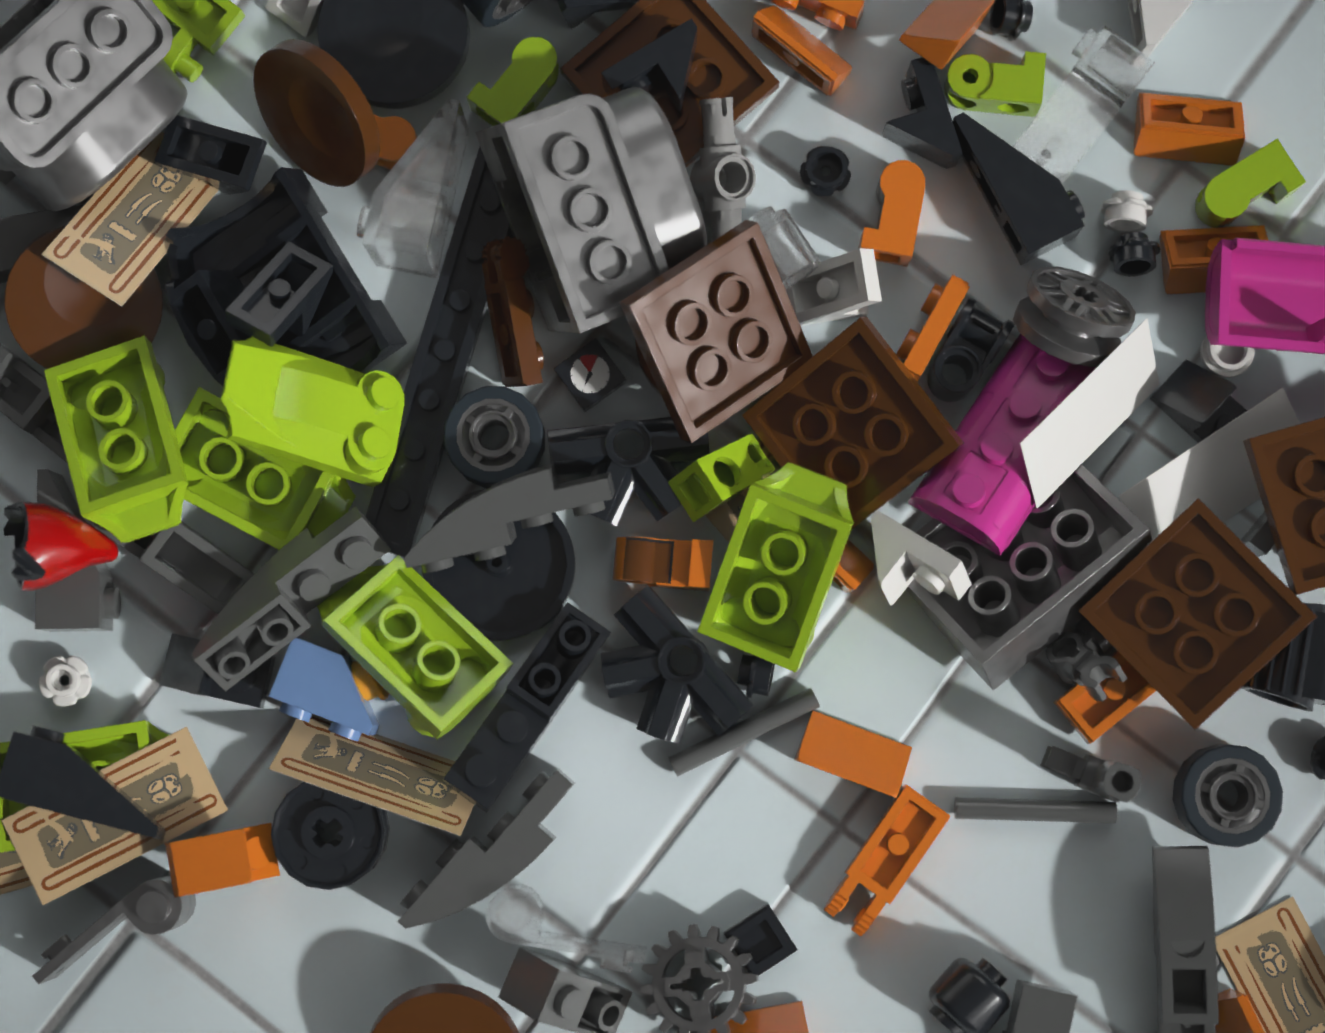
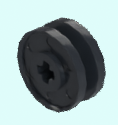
(334, 863)

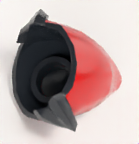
(52, 544)

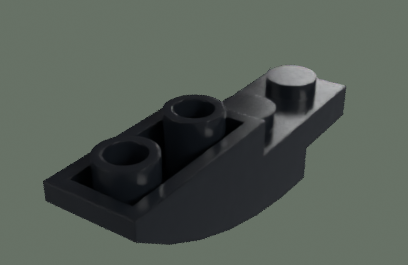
(527, 707)

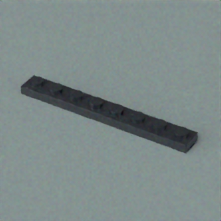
(439, 365)

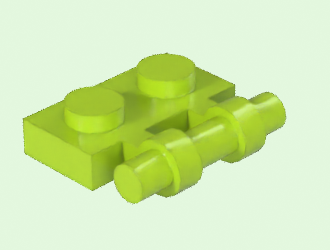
(199, 23)

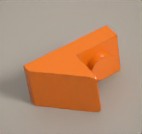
(222, 860)

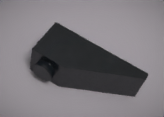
(1022, 195)
(62, 780)

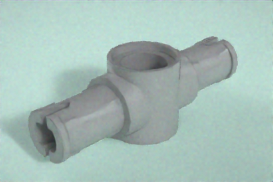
(718, 153)

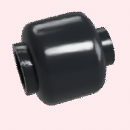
(969, 997)

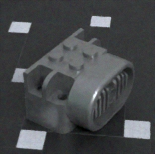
(82, 92)
(595, 201)

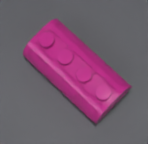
(1266, 295)
(985, 481)

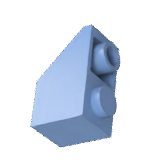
(323, 685)

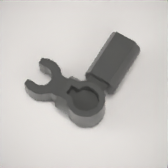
(1078, 661)
(1100, 777)

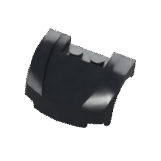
(222, 257)

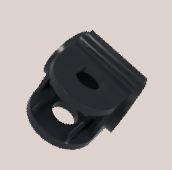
(1298, 671)

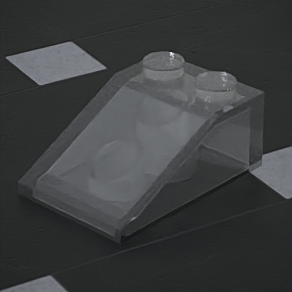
(415, 199)

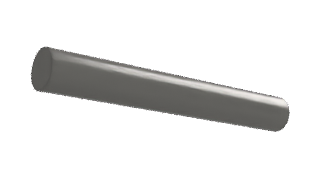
(744, 732)
(1035, 810)

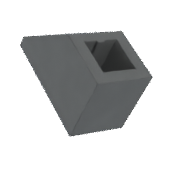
(563, 994)

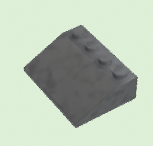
(1039, 582)

